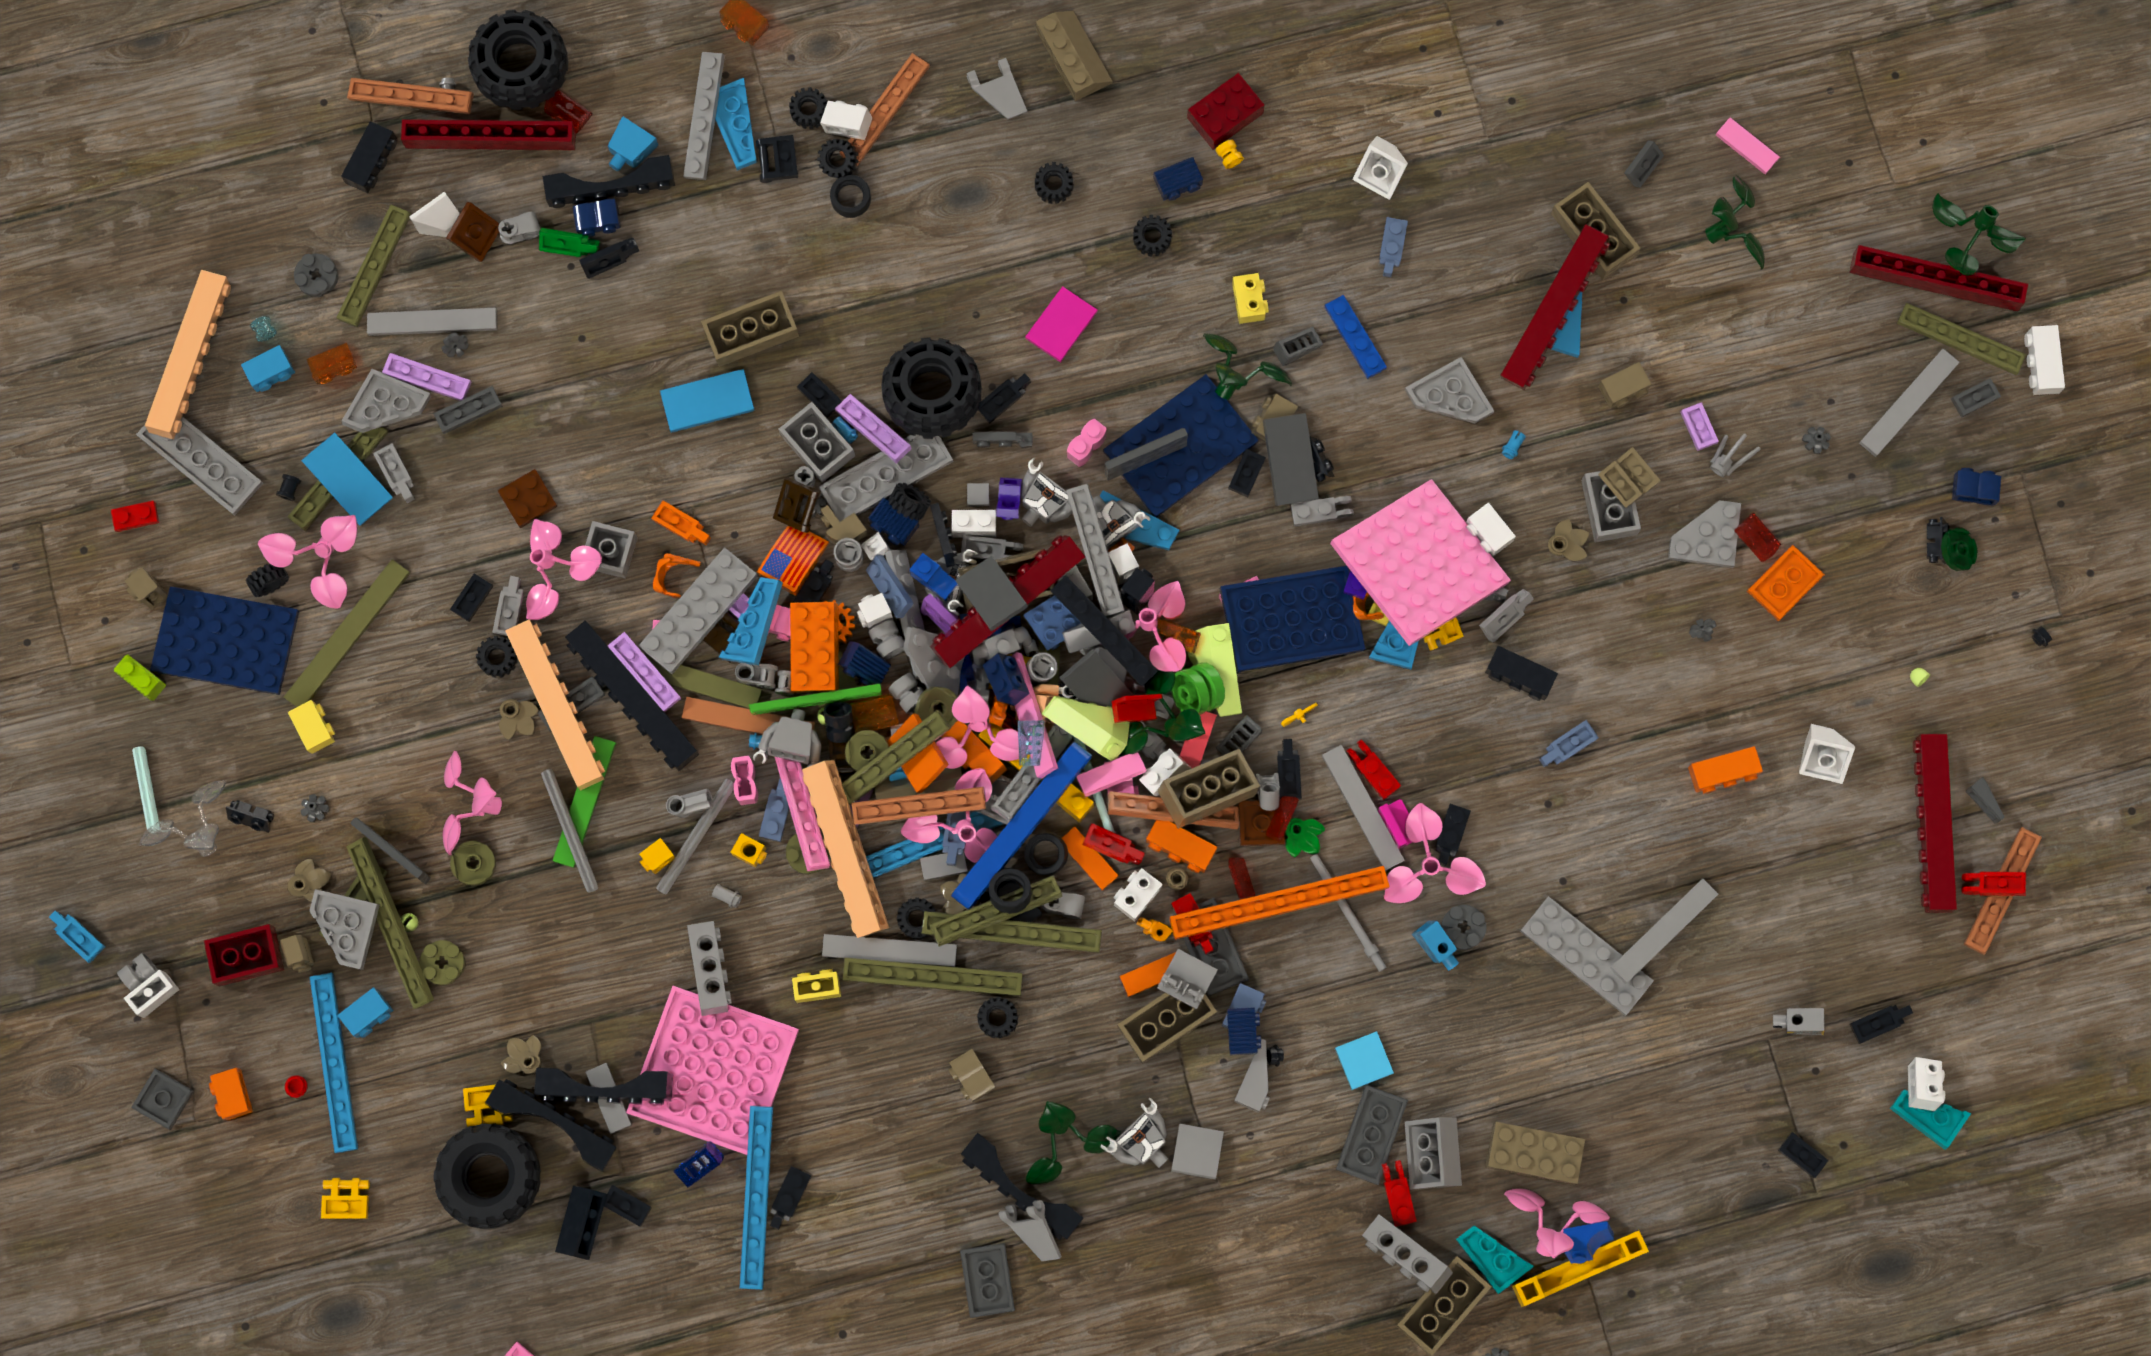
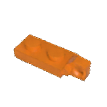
(680, 523)
(997, 713)

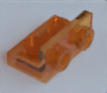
(331, 364)
(1185, 635)
(874, 713)

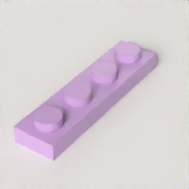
(426, 377)
(873, 428)
(644, 672)

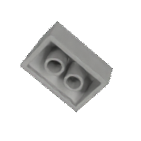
(1433, 1153)

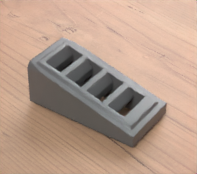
(1285, 351)
(1240, 727)
(1985, 800)

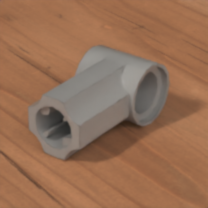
(691, 803)

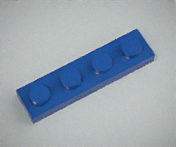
(1355, 336)

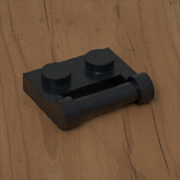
(783, 155)

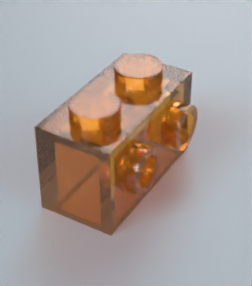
(744, 20)

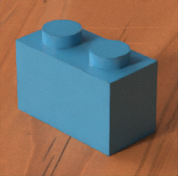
(268, 369)
(366, 1013)

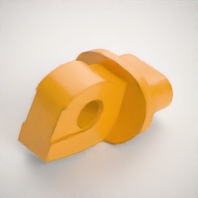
(1152, 926)

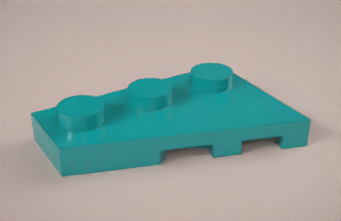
(1937, 1125)
(1492, 1259)

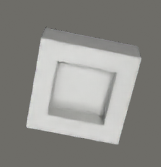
(875, 546)

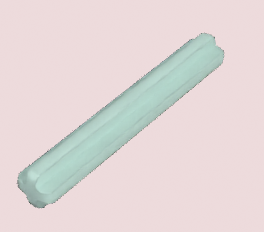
(145, 786)

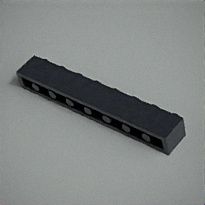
(632, 696)

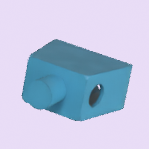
(630, 145)
(1429, 938)

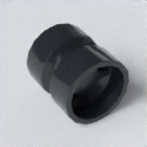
(839, 722)

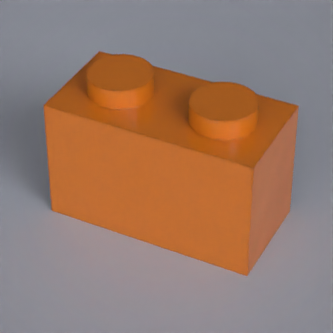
(230, 1094)

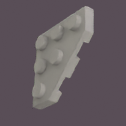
(1451, 393)
(384, 402)
(1709, 537)
(927, 663)
(345, 925)

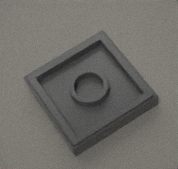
(162, 1099)

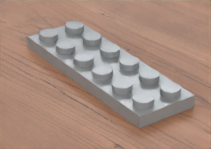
(206, 465)
(877, 476)
(698, 610)
(1584, 955)

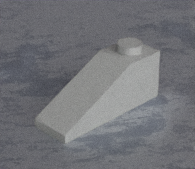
(1080, 638)
(1255, 1084)

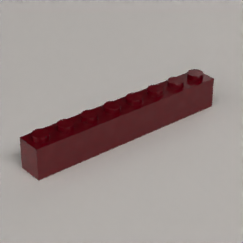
(488, 134)
(1938, 278)
(1555, 307)
(1029, 582)
(1935, 823)

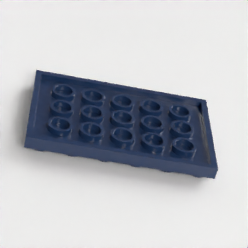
(1213, 442)
(1291, 619)
(224, 640)

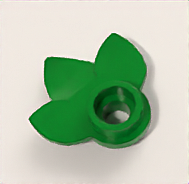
(1305, 839)

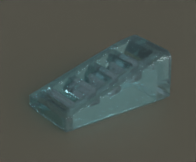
(1024, 734)

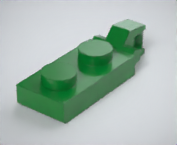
(566, 243)

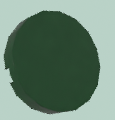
(1959, 549)

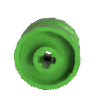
(1198, 688)

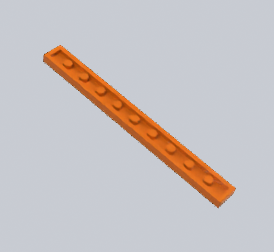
(1279, 902)

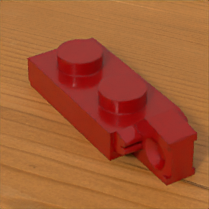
(1112, 845)
(1188, 904)

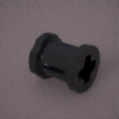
(288, 487)

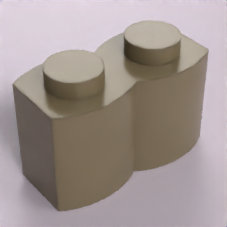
(297, 953)
(972, 1076)

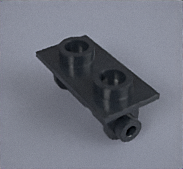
(1322, 466)
(1936, 531)
(240, 813)

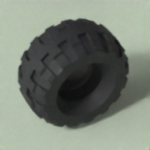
(523, 87)
(935, 416)
(453, 1171)

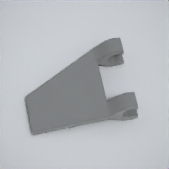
(1001, 92)
(1033, 1231)

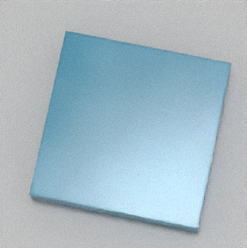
(1364, 1060)

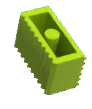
(139, 677)

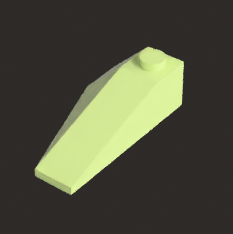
(1217, 650)
(1089, 724)

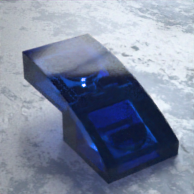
(966, 672)

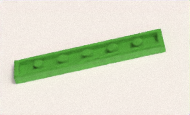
(815, 699)
(584, 803)

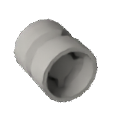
(848, 555)
(886, 637)
(1041, 668)
(907, 691)
(138, 972)

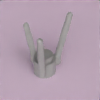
(1722, 464)

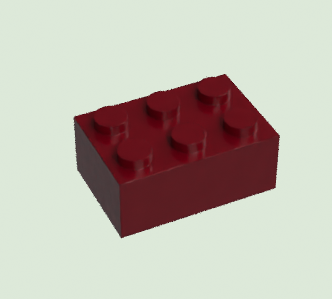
(1225, 111)
(243, 955)

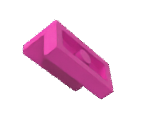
(1395, 819)

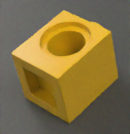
(744, 842)
(656, 856)

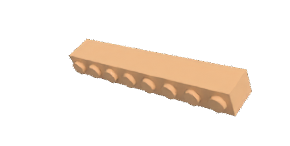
(187, 355)
(555, 705)
(845, 848)

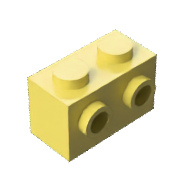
(1249, 298)
(311, 726)
(816, 987)

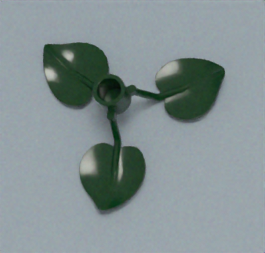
(1951, 214)
(1728, 221)
(1233, 380)
(1180, 728)
(1056, 1120)

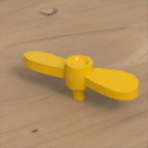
(1299, 715)

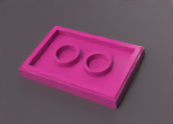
(1061, 324)

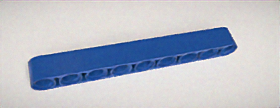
(1021, 825)

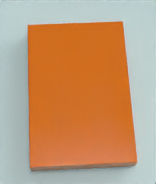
(1785, 583)
(924, 766)

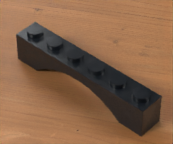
(651, 175)
(1104, 631)
(649, 1086)
(510, 1101)
(983, 1155)

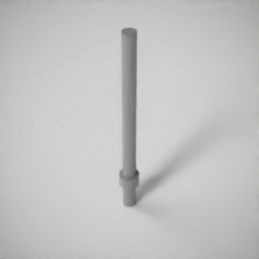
(1370, 949)

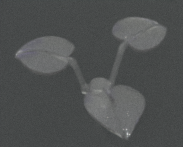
(203, 838)

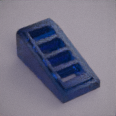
(709, 1154)

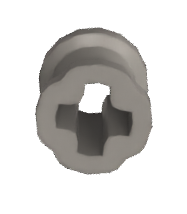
(799, 475)
(782, 690)

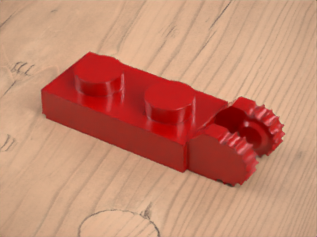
(1374, 771)
(1996, 883)
(1398, 1196)

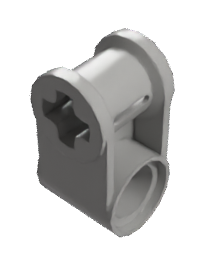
(522, 228)
(758, 675)
(1269, 791)
(1069, 906)

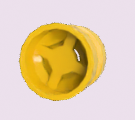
(1229, 154)

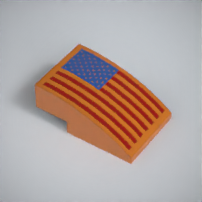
(793, 558)

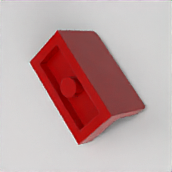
(1135, 708)

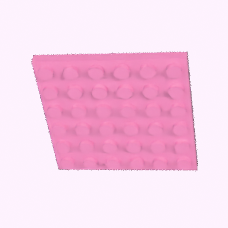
(1420, 562)
(717, 1069)

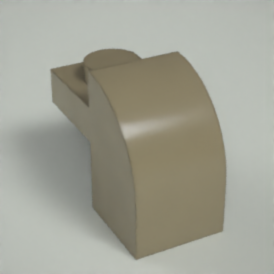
(848, 528)

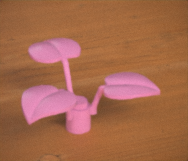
(336, 534)
(584, 563)
(1169, 603)
(974, 709)
(482, 803)
(926, 828)
(1462, 878)
(1552, 1242)

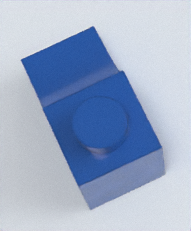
(933, 577)
(1587, 1240)

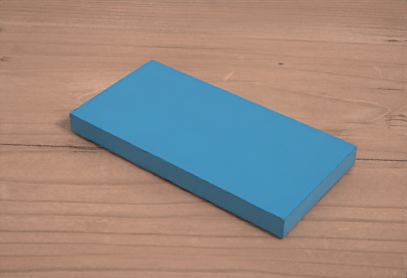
(707, 400)
(347, 479)

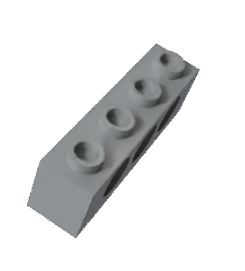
(709, 1002)
(1383, 1230)

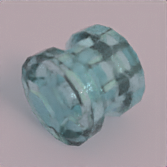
(263, 328)

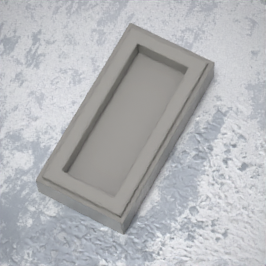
(936, 866)

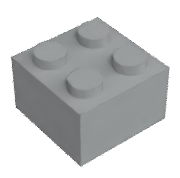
(615, 547)

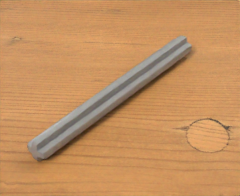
(569, 830)
(695, 837)

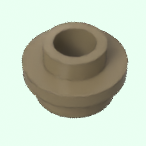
(1180, 872)

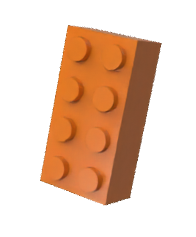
(814, 647)

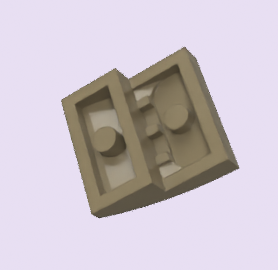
(1629, 477)

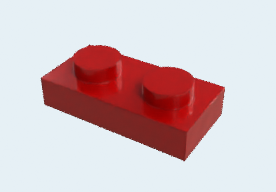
(135, 516)

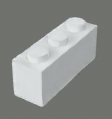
(2045, 360)

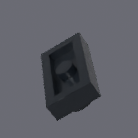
(819, 394)
(1247, 473)
(471, 597)
(1803, 1155)
(627, 1206)

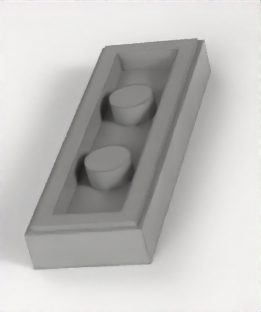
(614, 1114)

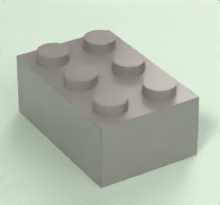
(816, 442)
(1606, 513)

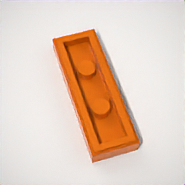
(1089, 859)
(1145, 976)

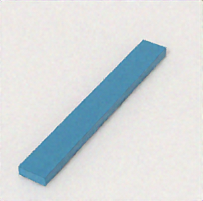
(910, 851)
(333, 1063)
(756, 1197)

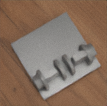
(1187, 978)

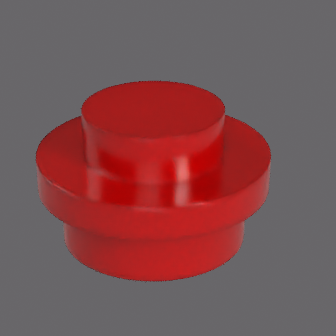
(296, 1086)

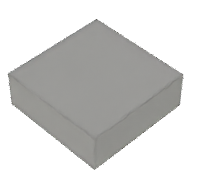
(978, 494)

